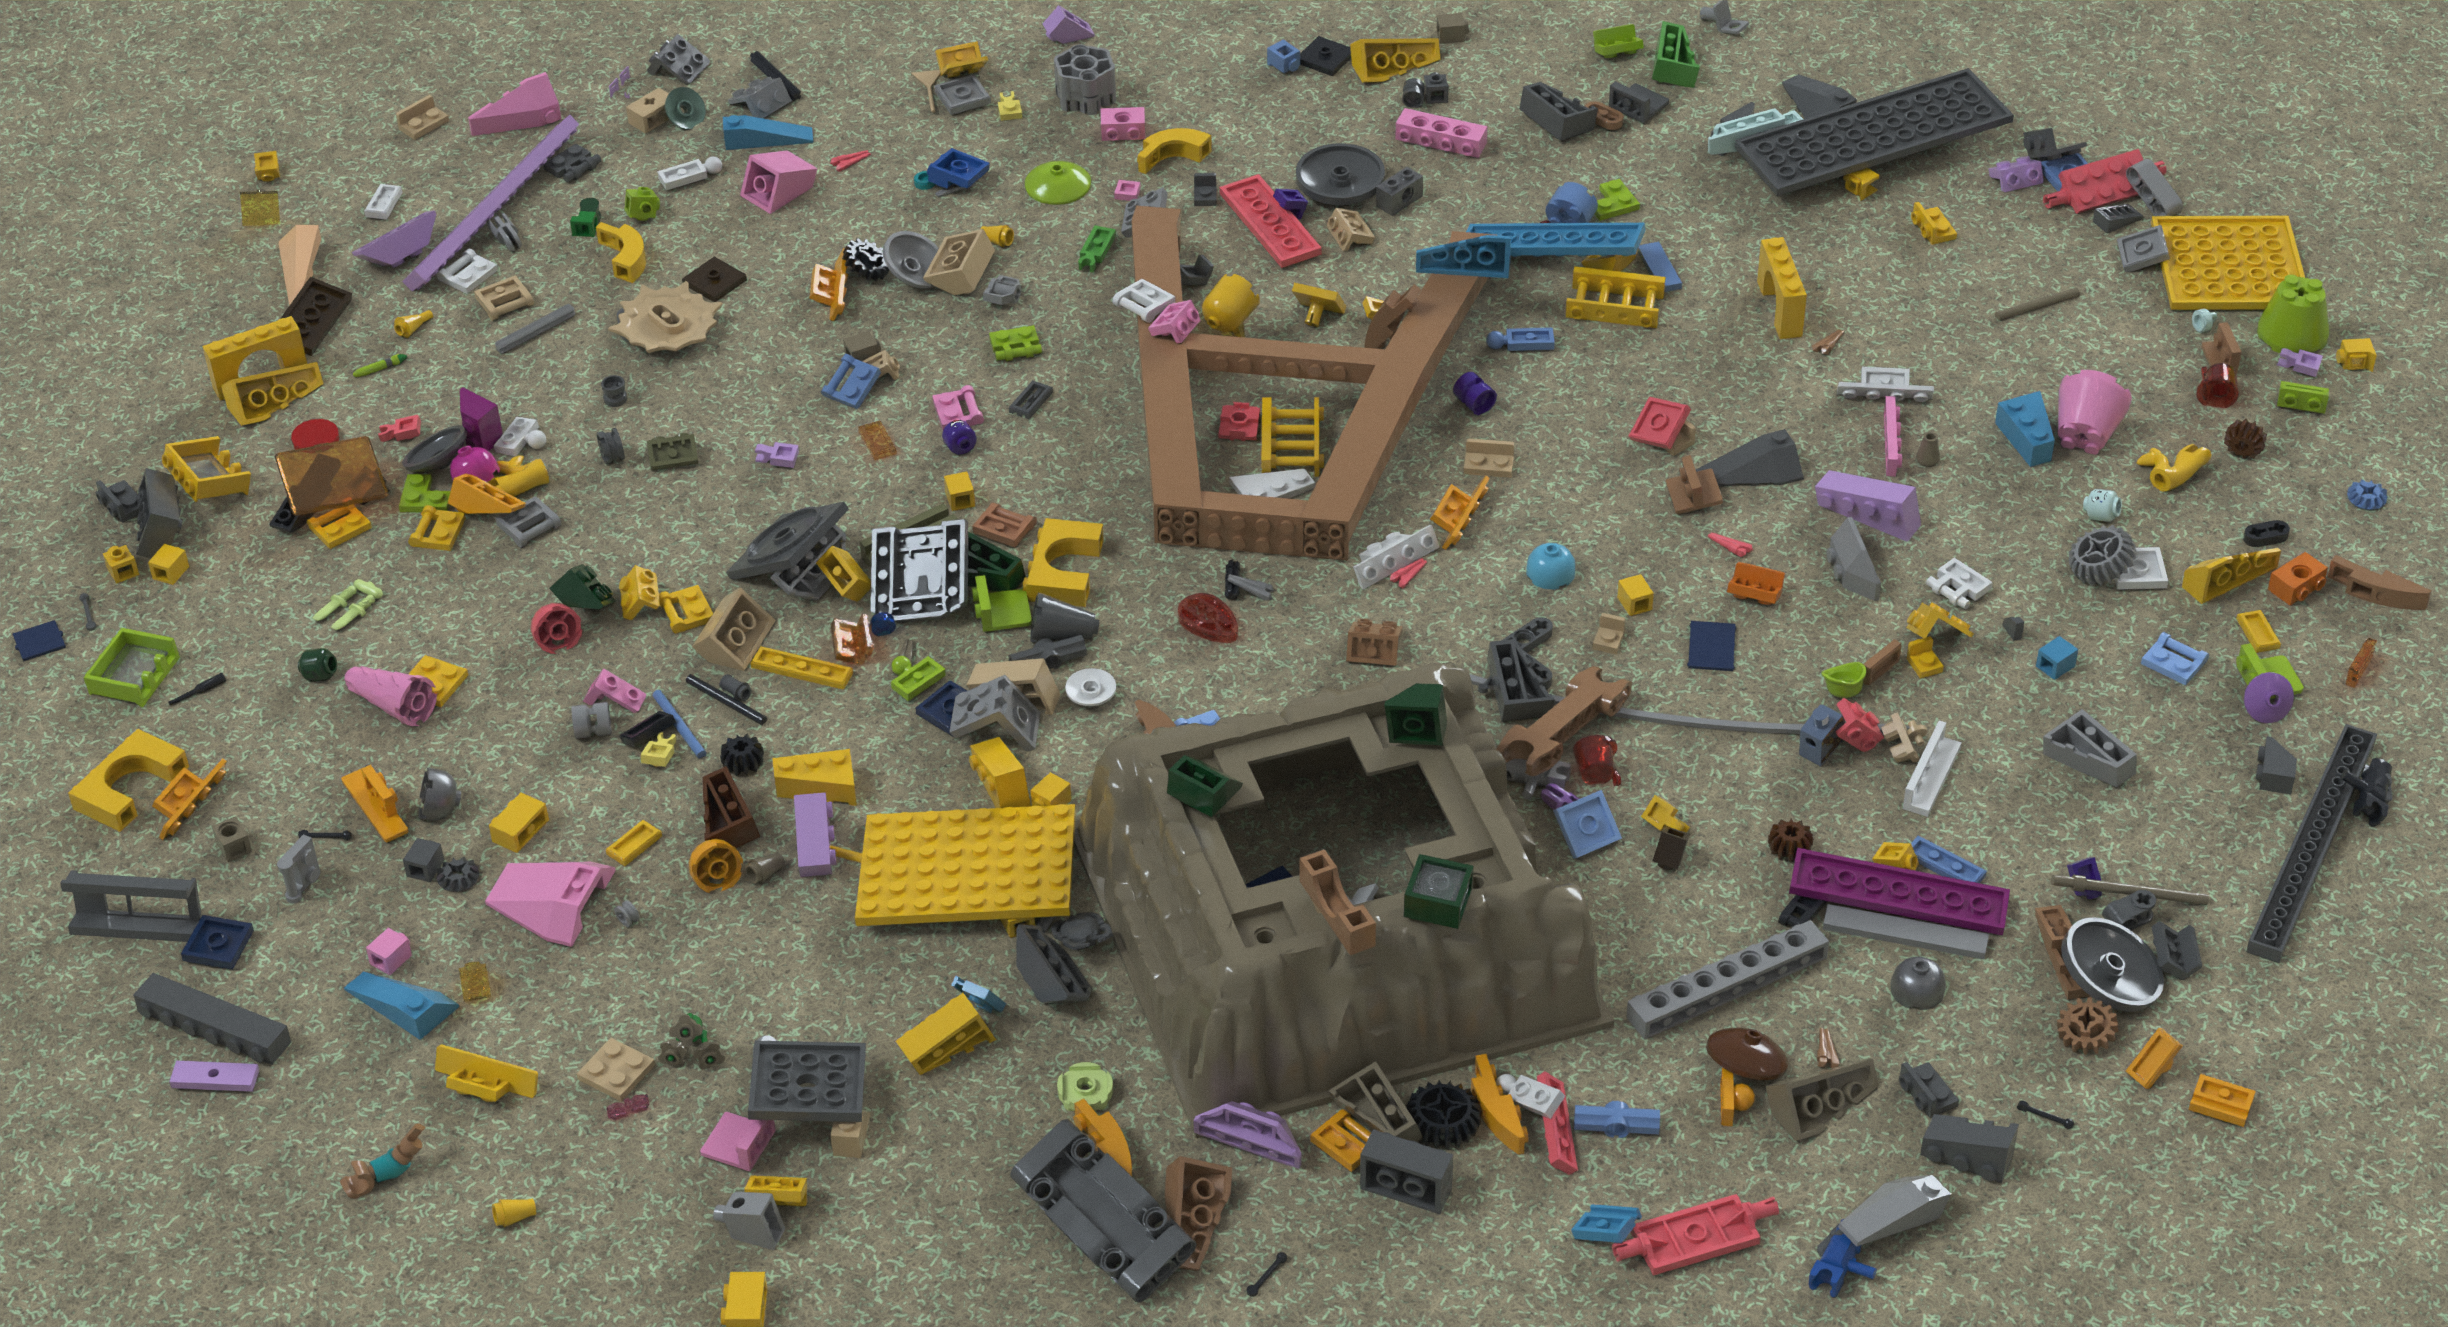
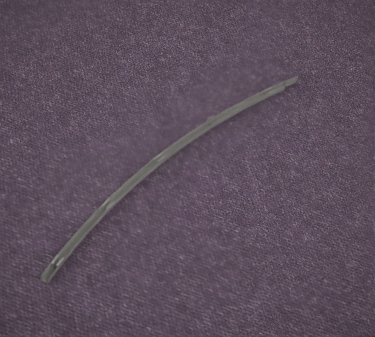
(1765, 728)

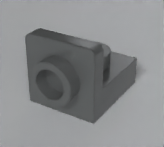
(1205, 189)

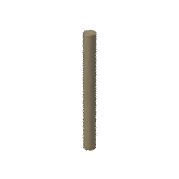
(2036, 304)

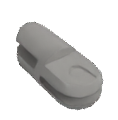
(505, 232)

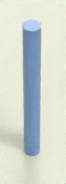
(679, 725)

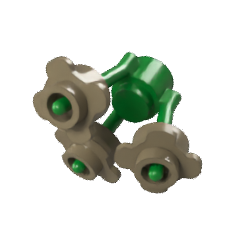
(686, 1032)

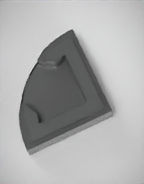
(2014, 627)

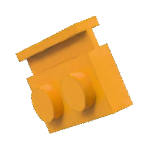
(2222, 1100)

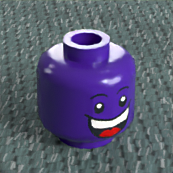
(958, 435)

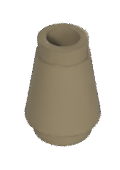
(1928, 452)
(763, 867)

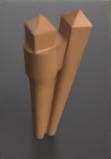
(1828, 343)
(1826, 1051)

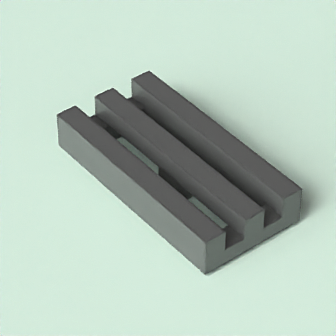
(1034, 400)

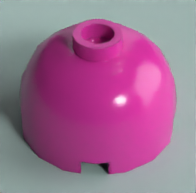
(475, 462)

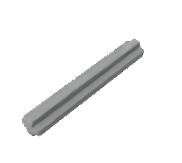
(534, 328)

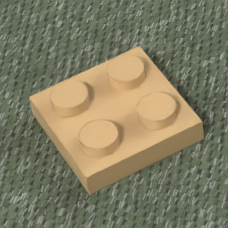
(615, 1069)

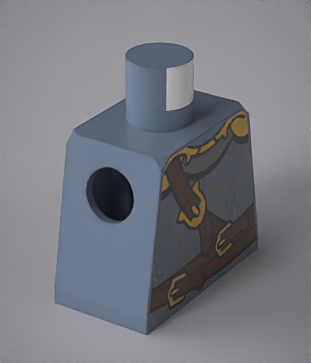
(1819, 735)

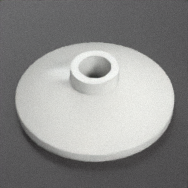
(1090, 687)

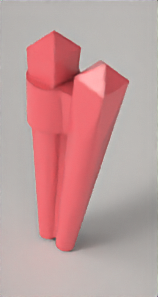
(844, 161)
(1734, 546)
(1406, 574)

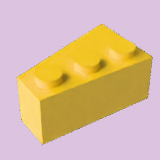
(944, 1034)

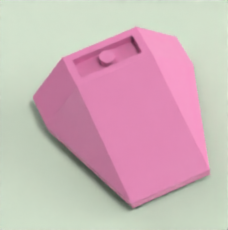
(548, 896)

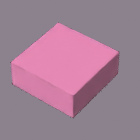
(1127, 190)

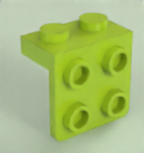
(1000, 609)
(2251, 666)

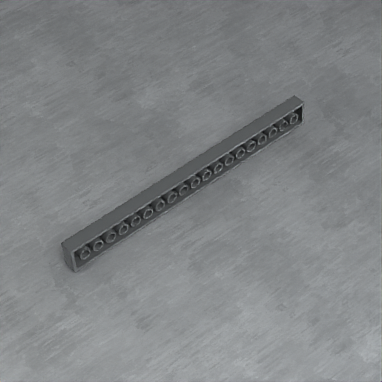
(2310, 845)

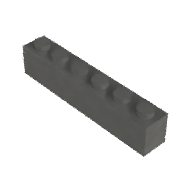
(212, 1019)

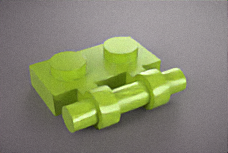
(1015, 343)

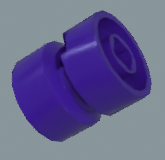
(1474, 393)

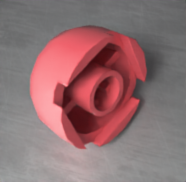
(557, 623)

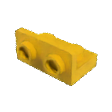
(1932, 224)
(785, 1190)

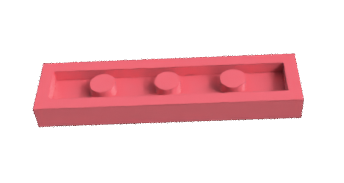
(1558, 1131)

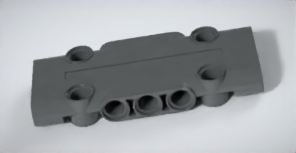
(1103, 1210)

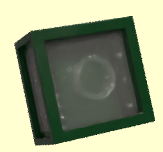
(1438, 891)

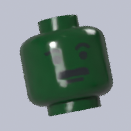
(317, 664)

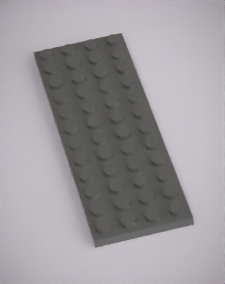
(1873, 131)

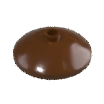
(1747, 1053)

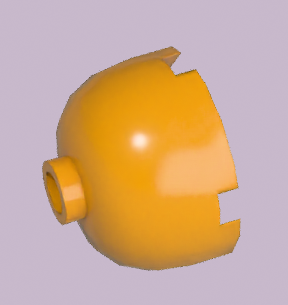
(717, 860)

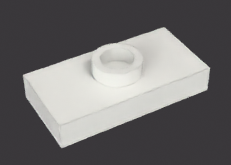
(383, 201)

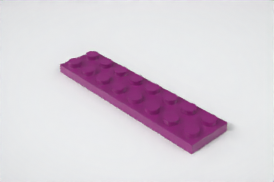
(1900, 891)

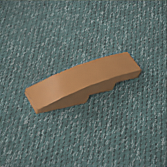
(2053, 927)

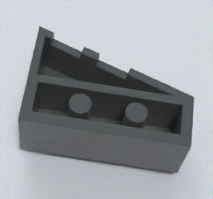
(1970, 1146)

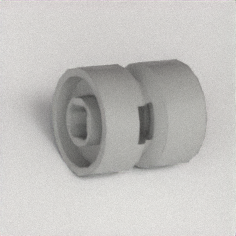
(582, 720)

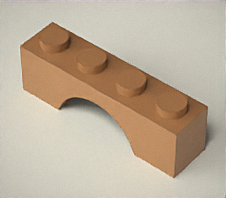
(1322, 883)

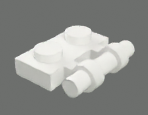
(1962, 578)

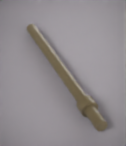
(2080, 883)

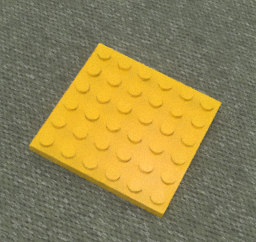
(2226, 260)

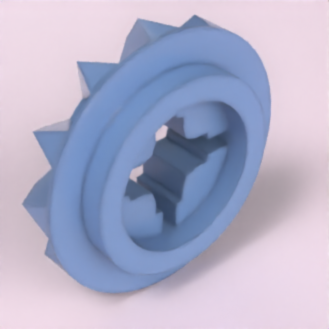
(2367, 501)

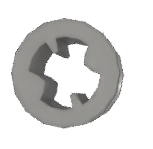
(626, 913)

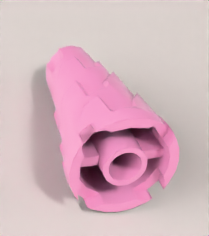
(396, 693)

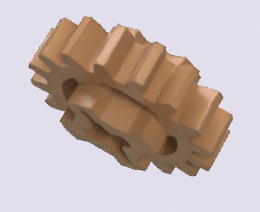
(2099, 1031)

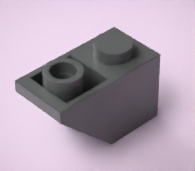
(2277, 767)

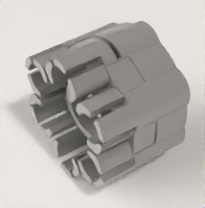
(1085, 76)

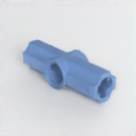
(1616, 1119)

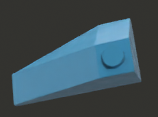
(407, 1005)

